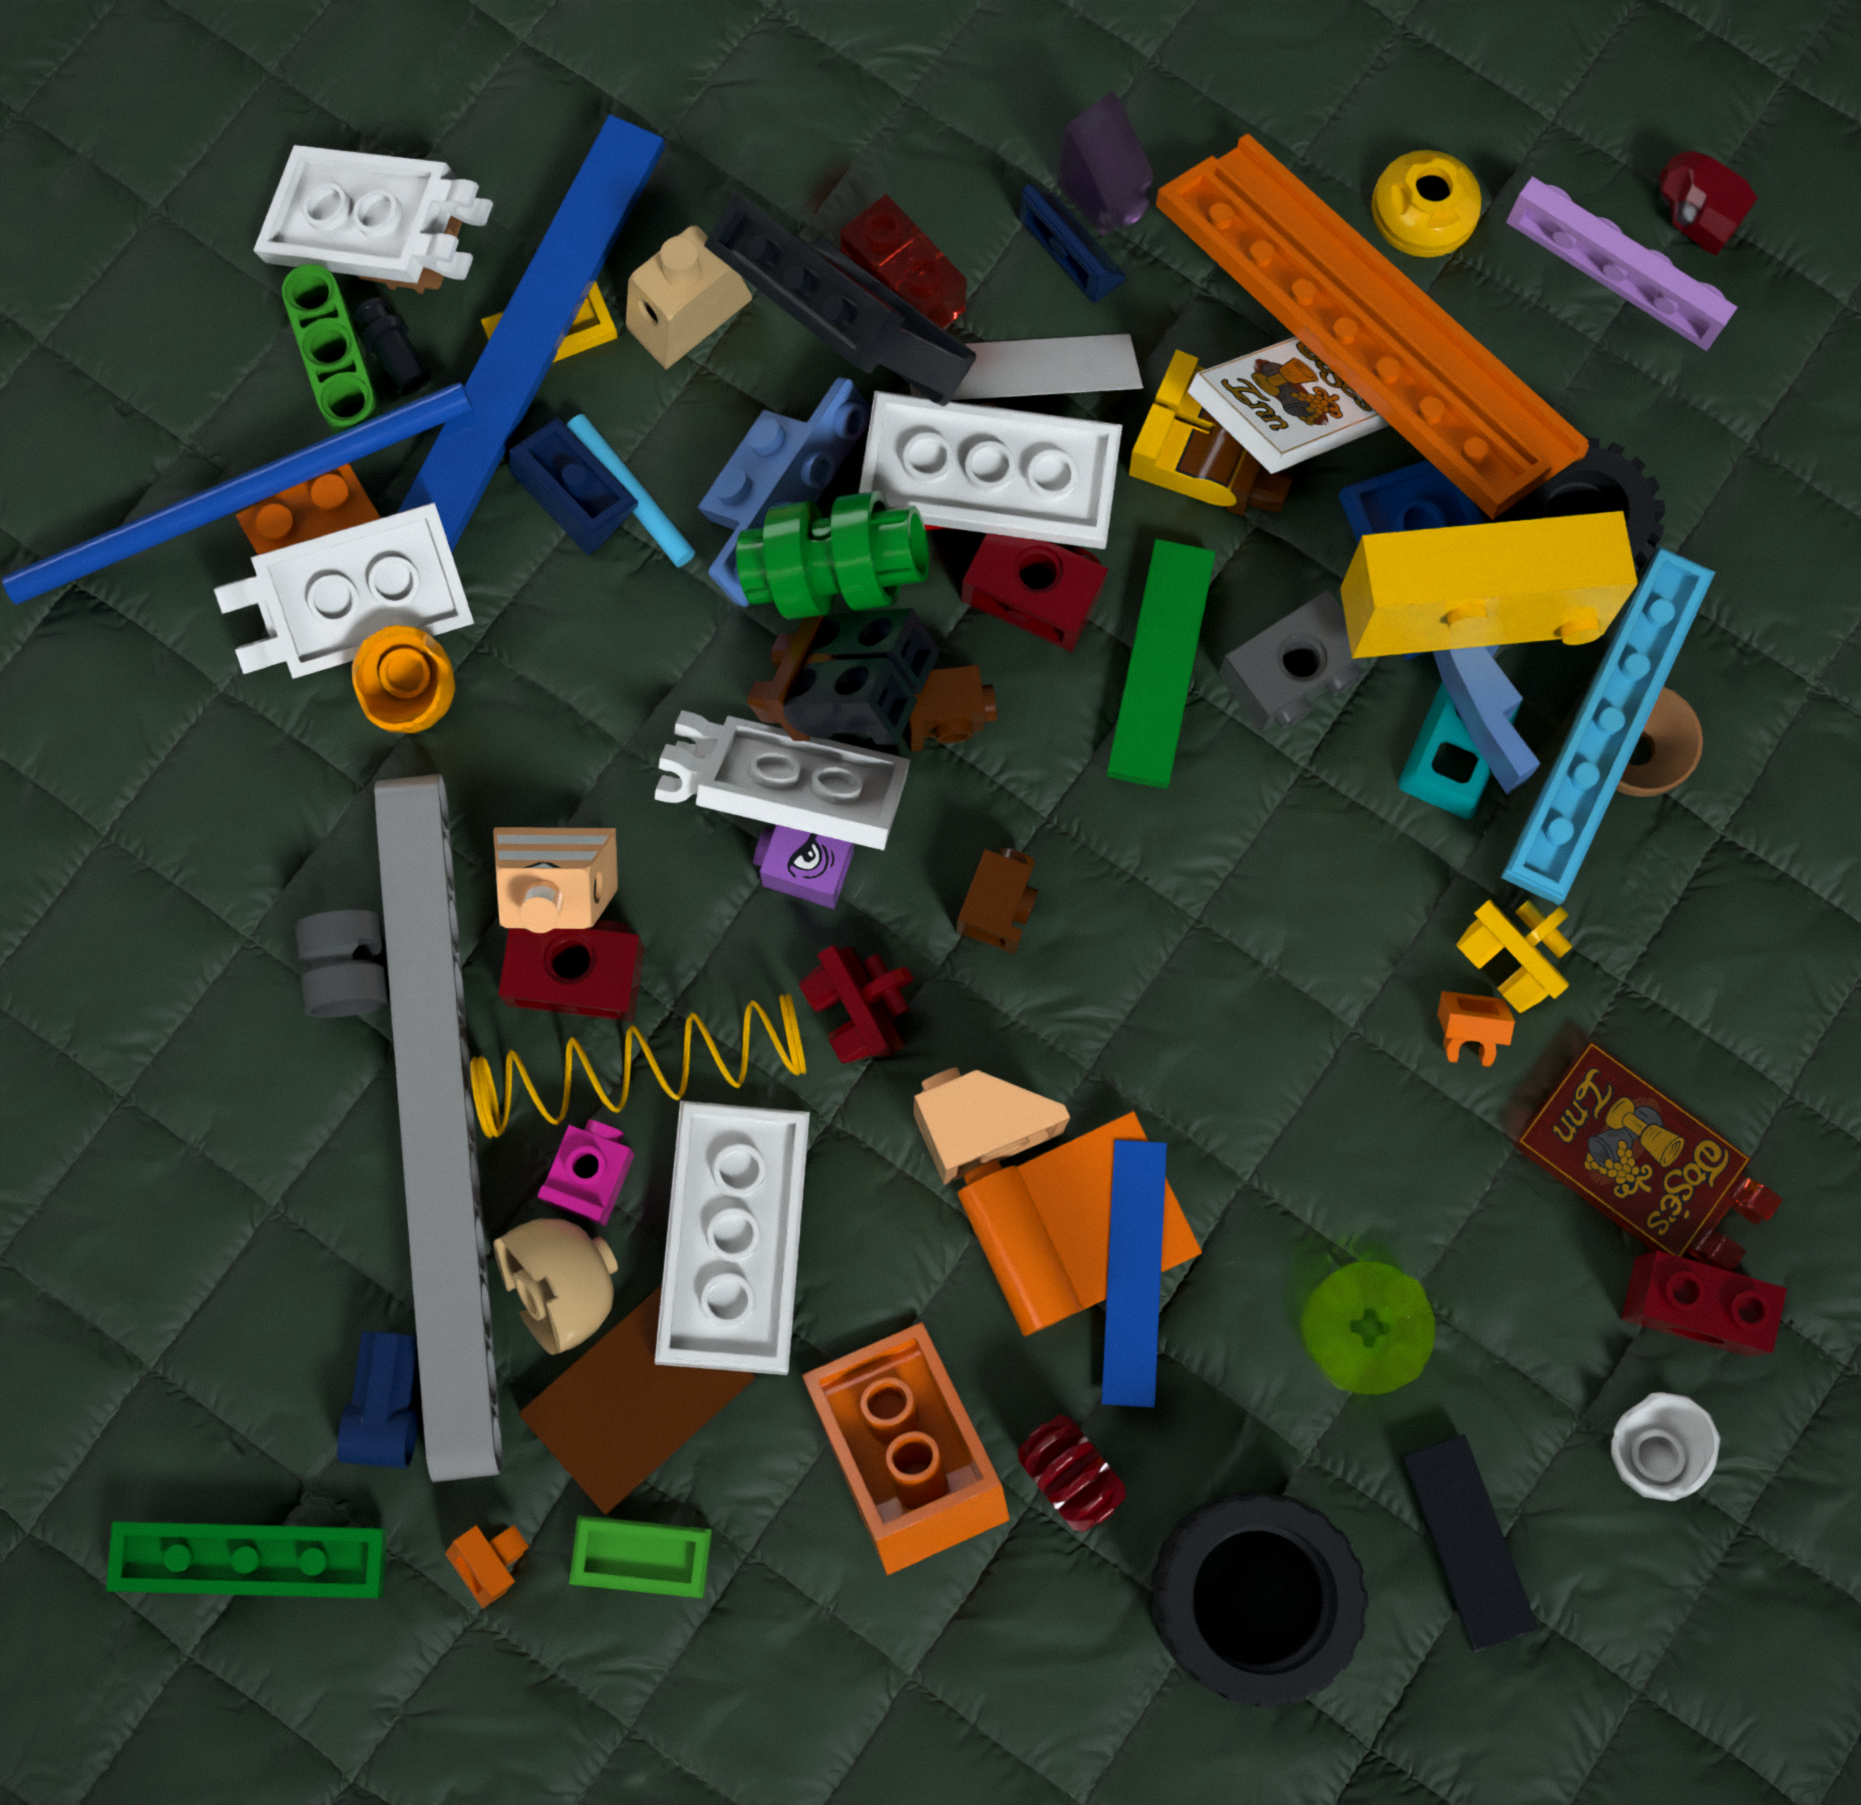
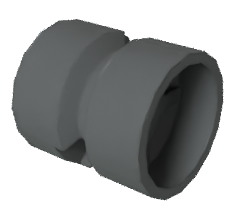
(342, 963)

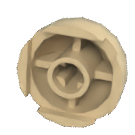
(559, 1279)

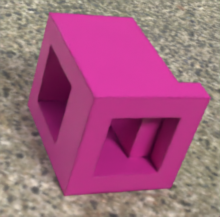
(593, 1196)

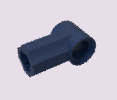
(381, 1420)

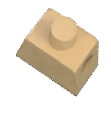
(686, 292)

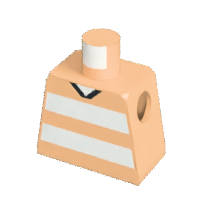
(554, 876)

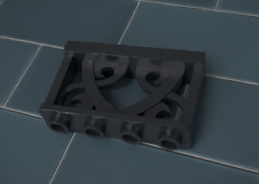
(839, 301)

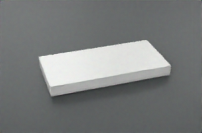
(993, 468)
(733, 1238)

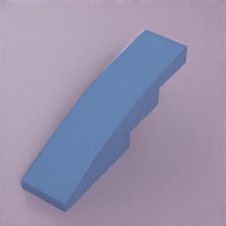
(1485, 704)

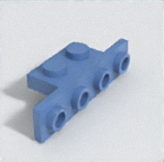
(781, 465)

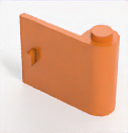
(1052, 1221)

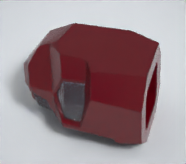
(1705, 199)

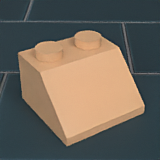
(981, 1120)

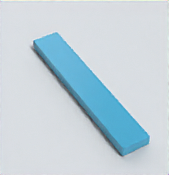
(1607, 726)

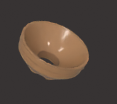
(1674, 745)

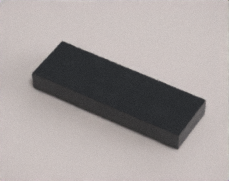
(1468, 1543)

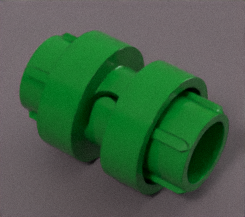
(810, 558)

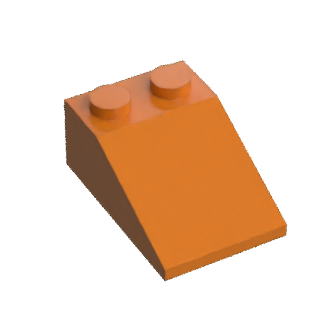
(906, 1448)

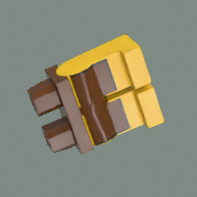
(1196, 455)

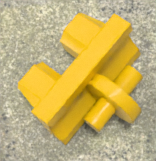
(1537, 975)

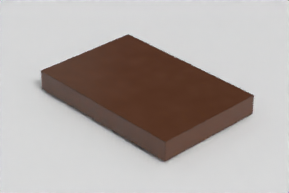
(621, 1413)

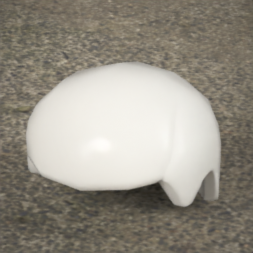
(1665, 1446)

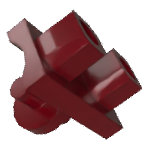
(846, 980)

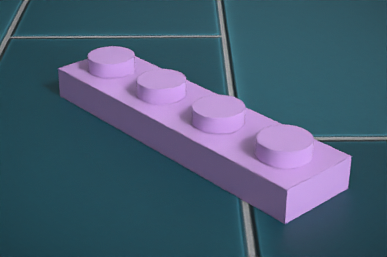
(1620, 264)

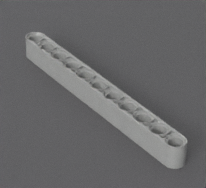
(438, 1131)

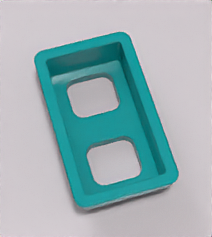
(1424, 783)

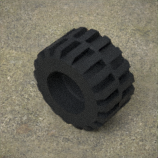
(1602, 484)

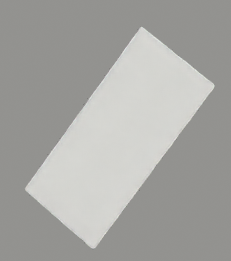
(1049, 367)

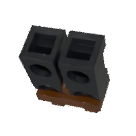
(847, 675)

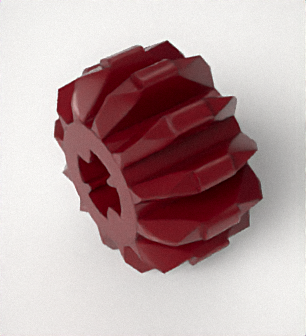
(1071, 1473)

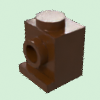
(951, 707)
(998, 899)

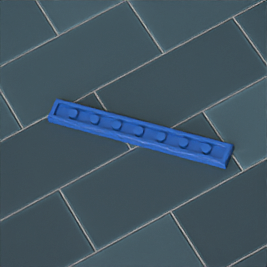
(536, 323)

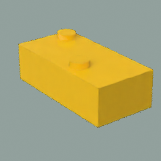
(1487, 584)

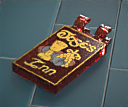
(1644, 1160)

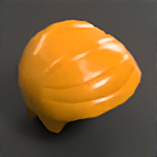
(403, 679)

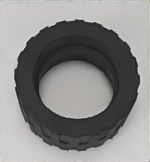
(1339, 1613)

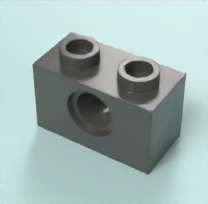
(1263, 684)

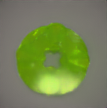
(1397, 1303)

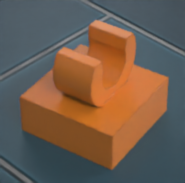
(1474, 1019)
(484, 1563)

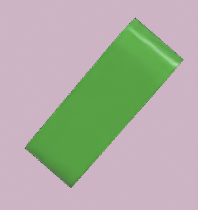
(321, 332)

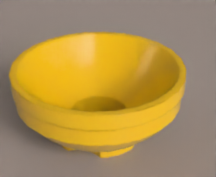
(1423, 225)

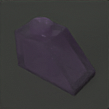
(1105, 166)

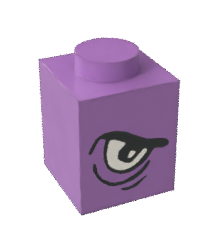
(803, 864)

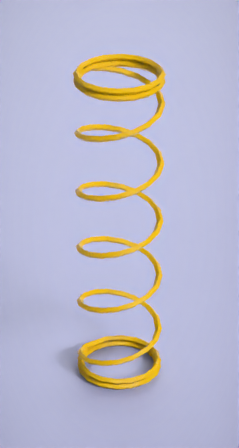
(486, 1097)

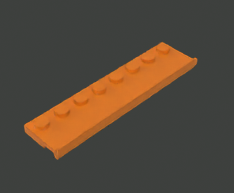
(1372, 326)

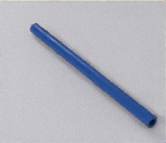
(237, 493)

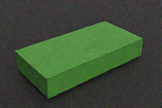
(640, 1556)

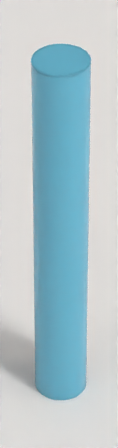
(648, 511)

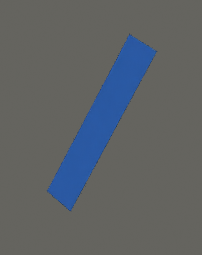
(1134, 1273)

